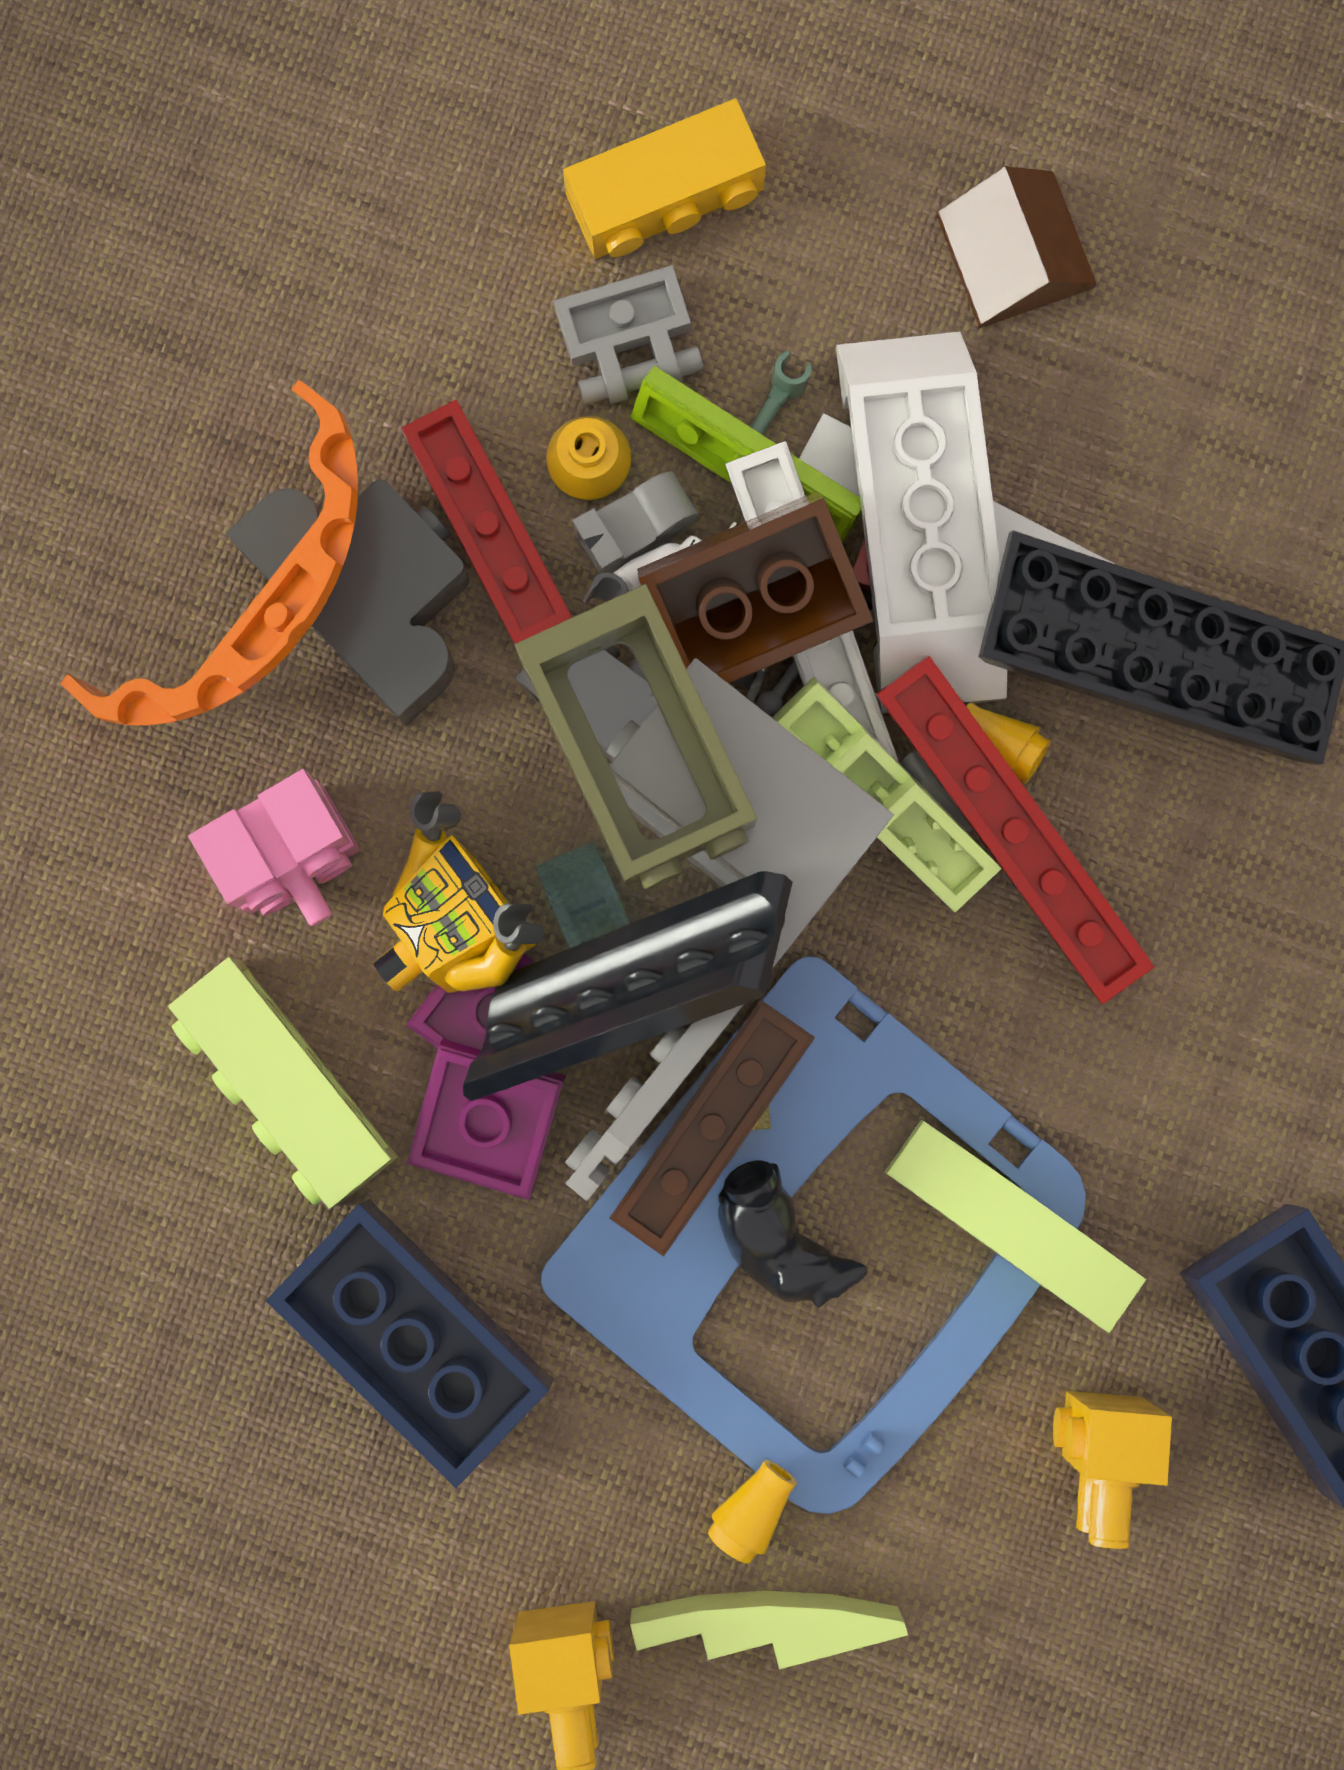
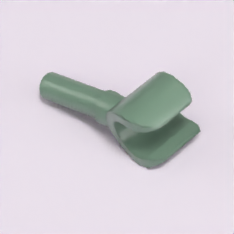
(782, 389)

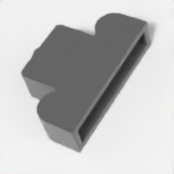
(386, 592)

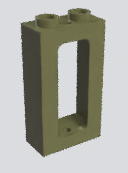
(638, 624)

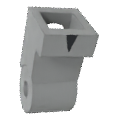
(635, 523)

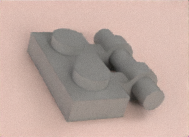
(622, 318)

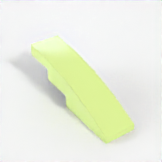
(921, 828)
(1015, 1226)
(796, 1623)

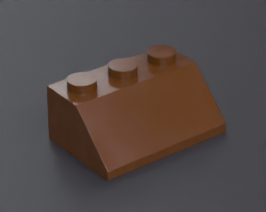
(759, 590)

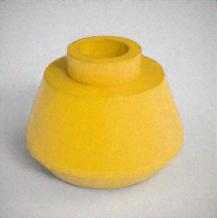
(580, 471)

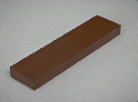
(712, 1127)

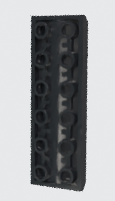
(1163, 650)
(633, 983)

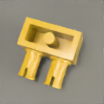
(1114, 1448)
(559, 1670)

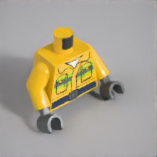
(451, 912)

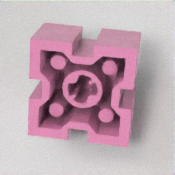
(276, 846)

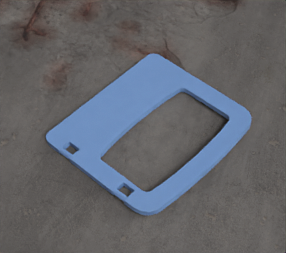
(653, 1304)

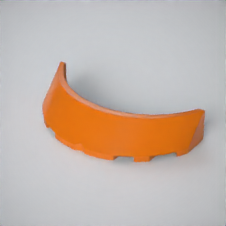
(277, 614)

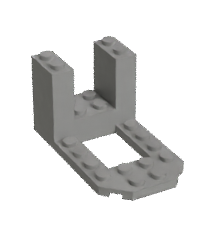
(807, 827)

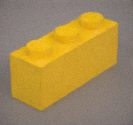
(665, 180)

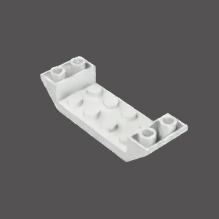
(925, 506)

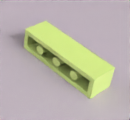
(281, 1082)

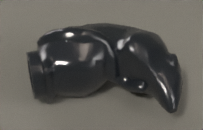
(767, 1244)

